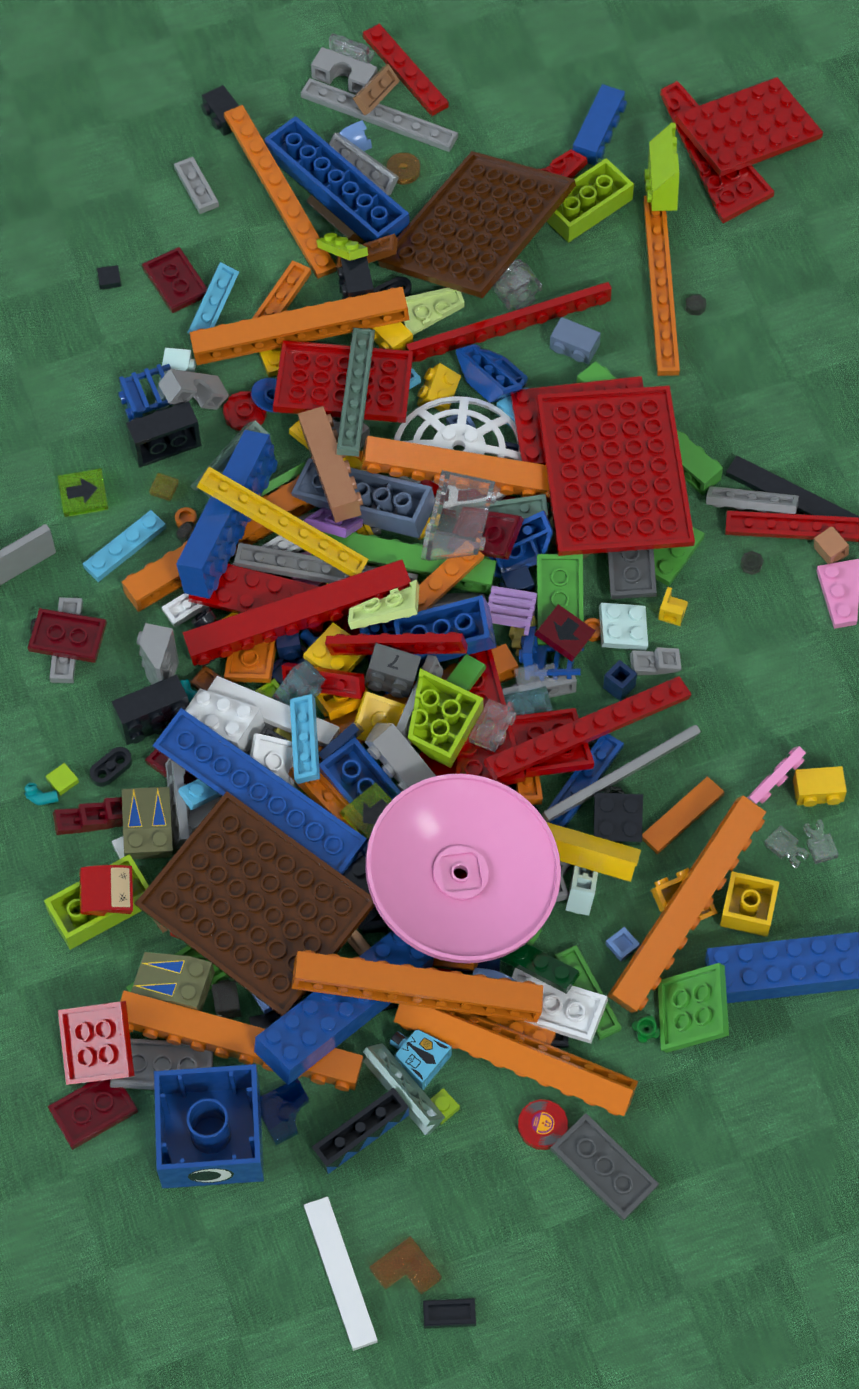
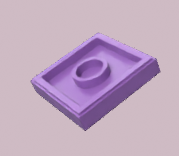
(324, 521)

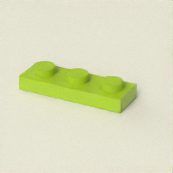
(342, 246)

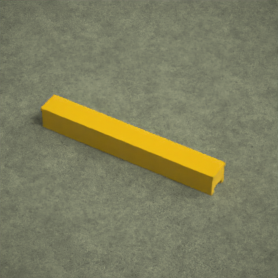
(595, 853)

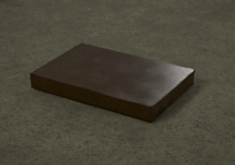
(333, 220)

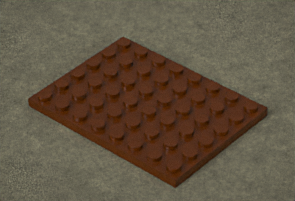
(478, 223)
(253, 901)

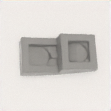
(657, 662)

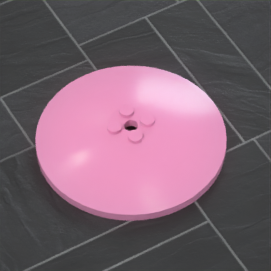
(472, 827)

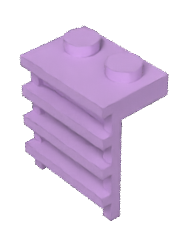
(512, 607)

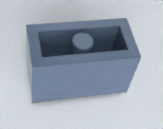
(574, 340)

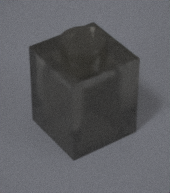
(226, 999)

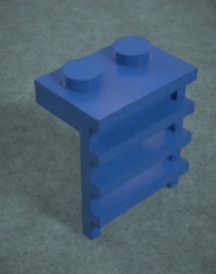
(134, 396)
(537, 654)

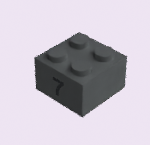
(392, 671)

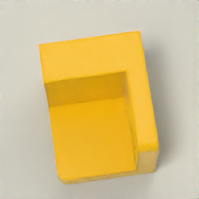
(672, 609)

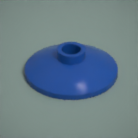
(263, 393)

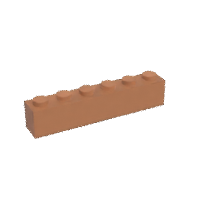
(330, 467)

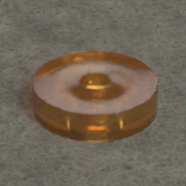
(407, 161)

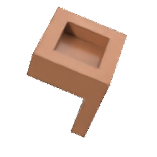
(831, 546)

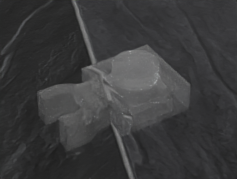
(530, 676)
(784, 844)
(820, 845)

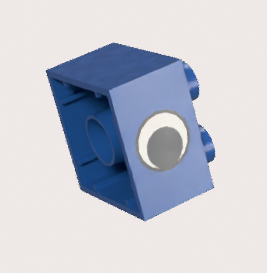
(208, 1126)

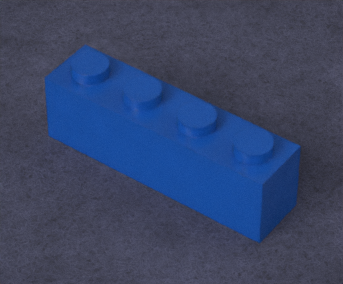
(599, 123)

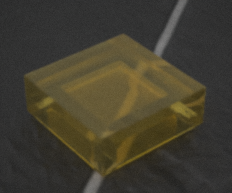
(164, 487)

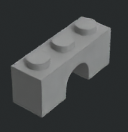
(331, 64)
(183, 385)

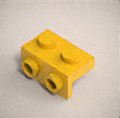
(439, 383)

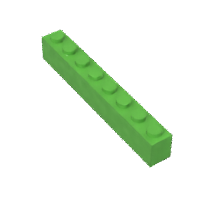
(698, 467)
(385, 551)

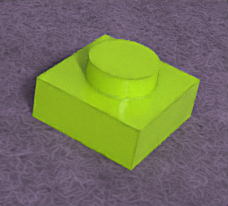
(445, 1104)

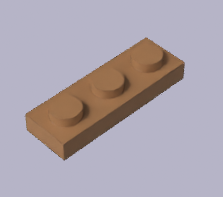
(376, 89)

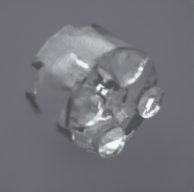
(517, 286)

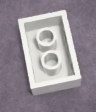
(227, 717)

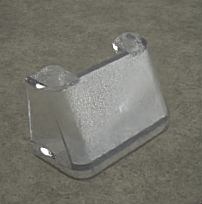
(458, 517)

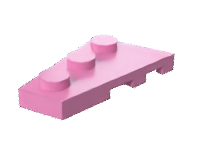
(841, 591)
(778, 777)

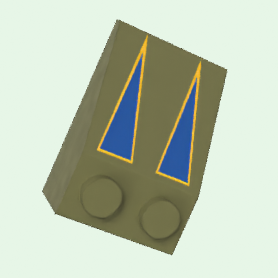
(147, 822)
(174, 979)

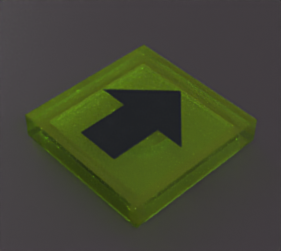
(82, 492)
(366, 809)

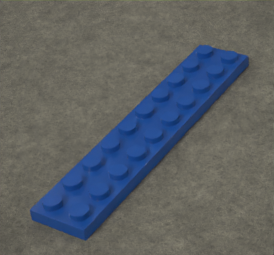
(232, 770)

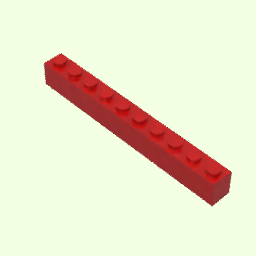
(293, 613)

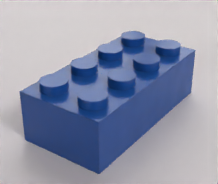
(466, 616)
(354, 771)

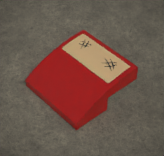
(106, 890)

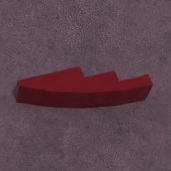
(89, 817)

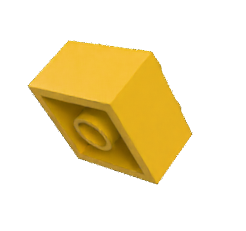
(749, 904)

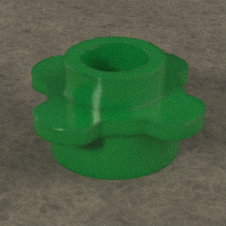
(646, 1022)

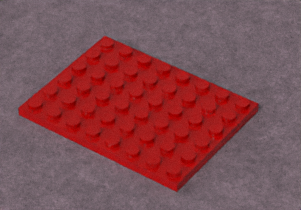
(614, 470)

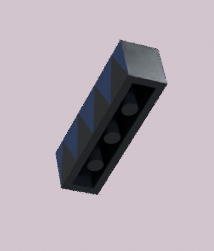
(360, 1130)

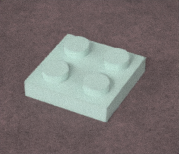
(623, 626)

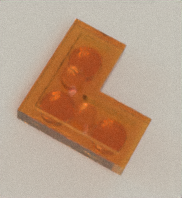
(409, 1261)

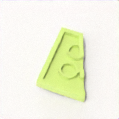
(431, 307)
(394, 606)

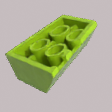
(663, 171)
(442, 717)

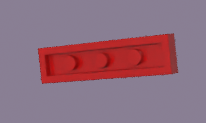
(337, 682)

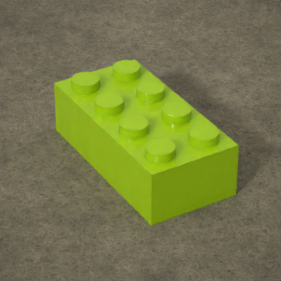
(594, 198)
(79, 928)

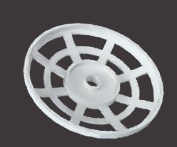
(461, 433)

